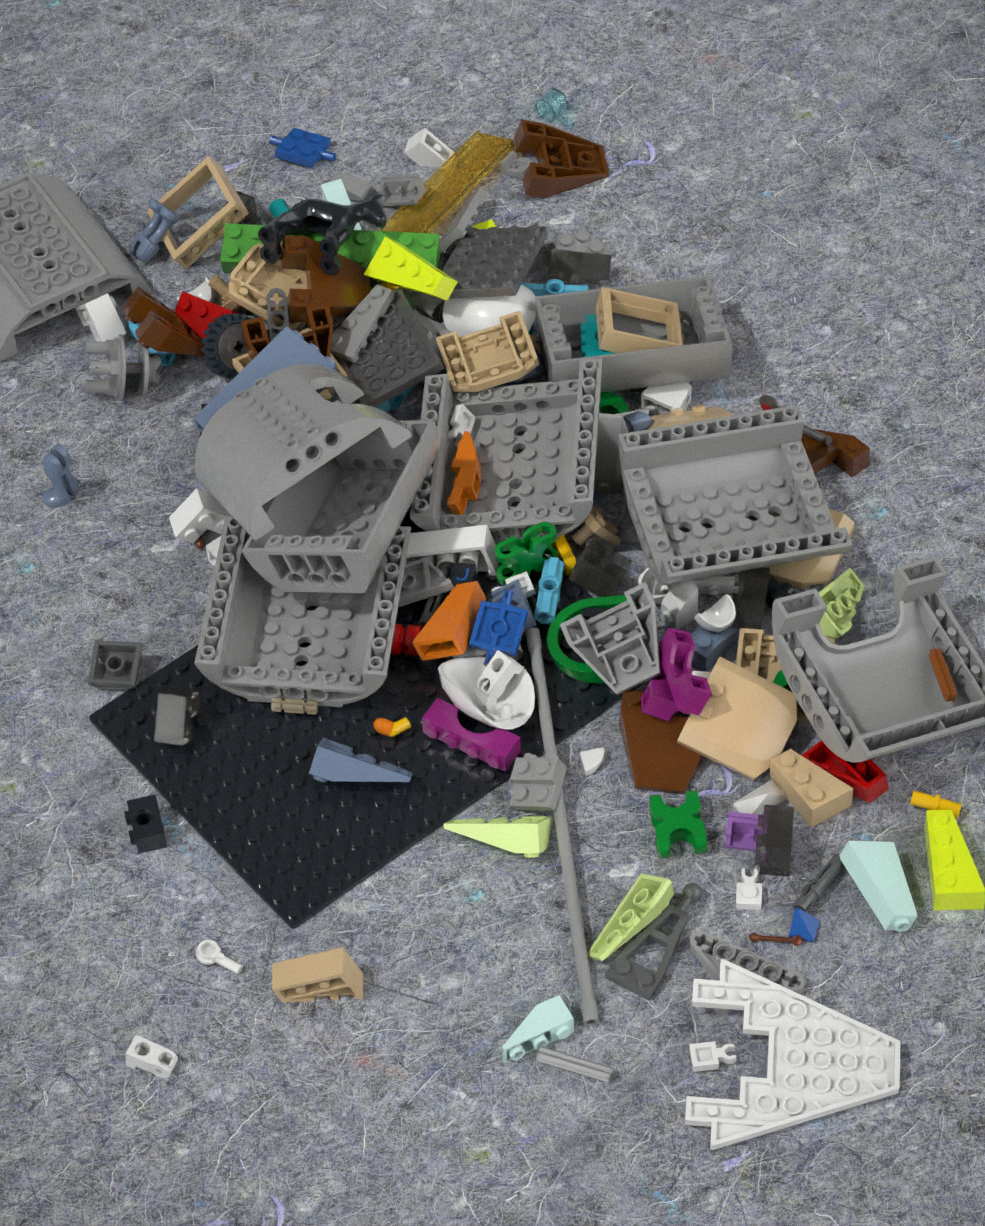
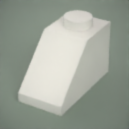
(427, 149)
(680, 604)

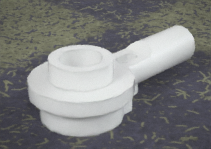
(209, 953)

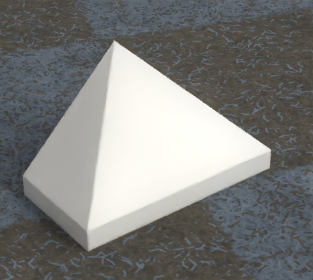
(754, 802)

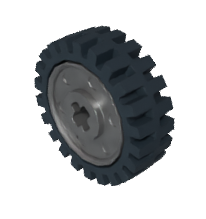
(220, 343)

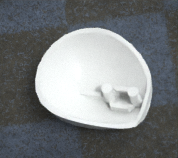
(480, 313)
(509, 711)

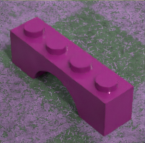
(676, 656)
(657, 698)
(496, 747)

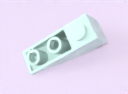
(542, 1026)

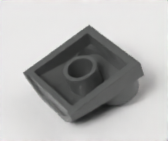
(115, 665)

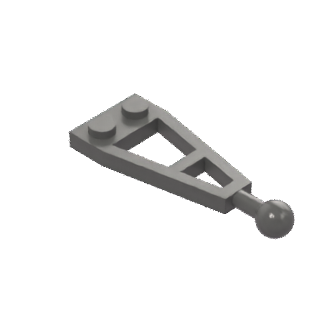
(638, 978)

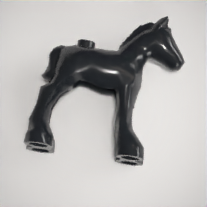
(321, 218)

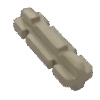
(294, 705)

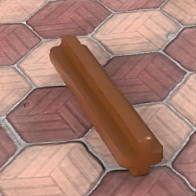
(943, 675)

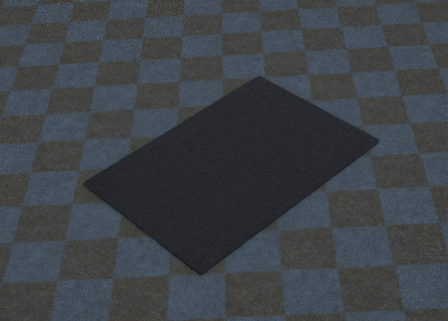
(311, 840)

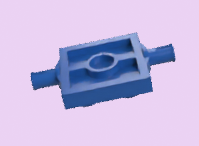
(303, 147)
(498, 627)

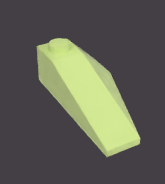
(840, 599)
(522, 835)

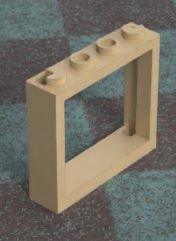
(214, 228)
(639, 307)

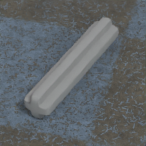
(574, 1064)

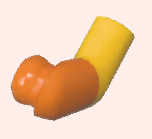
(391, 728)

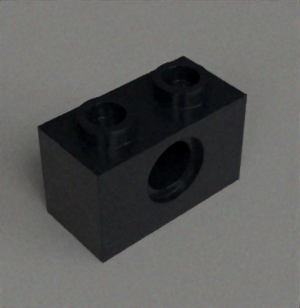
(152, 834)

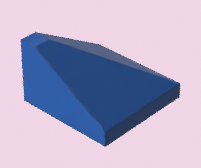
(804, 925)

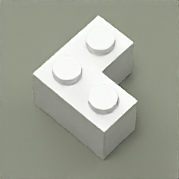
(102, 318)
(197, 515)

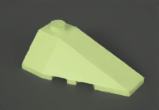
(640, 906)

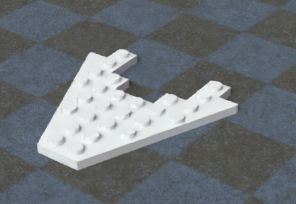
(814, 1061)

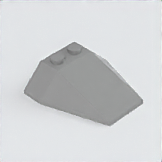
(619, 642)

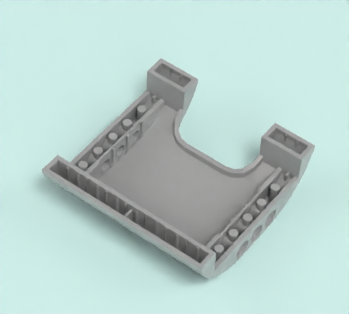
(276, 420)
(882, 689)

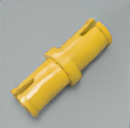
(934, 803)

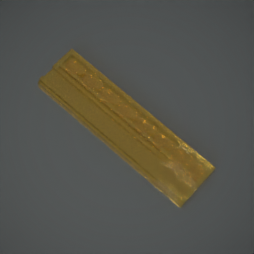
(451, 184)

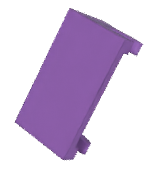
(742, 831)

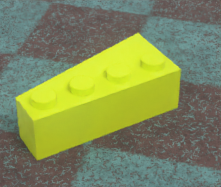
(406, 269)
(951, 868)

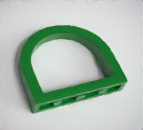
(554, 636)

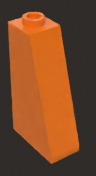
(451, 624)

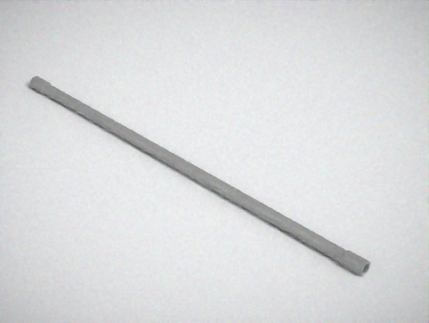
(588, 1004)

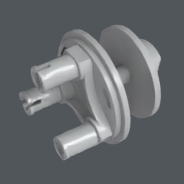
(117, 367)

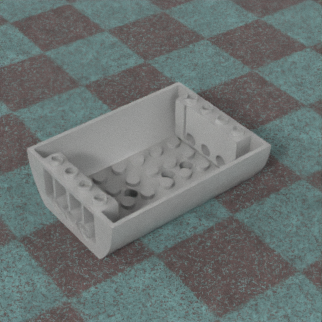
(704, 351)
(343, 514)

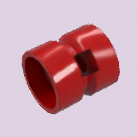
(404, 638)

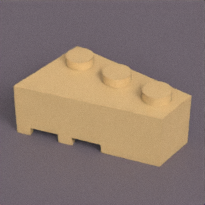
(809, 788)
(317, 975)

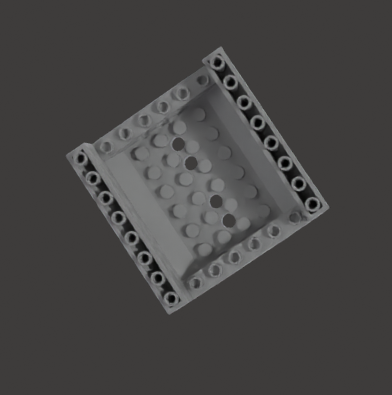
(71, 242)
(552, 468)
(719, 477)
(256, 630)

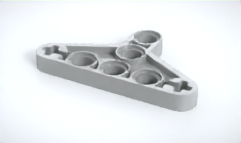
(739, 954)

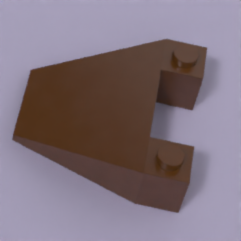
(562, 159)
(340, 291)
(319, 325)
(161, 326)
(844, 451)
(653, 749)

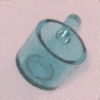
(552, 106)

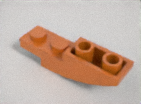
(468, 475)

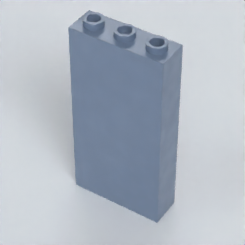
(283, 351)

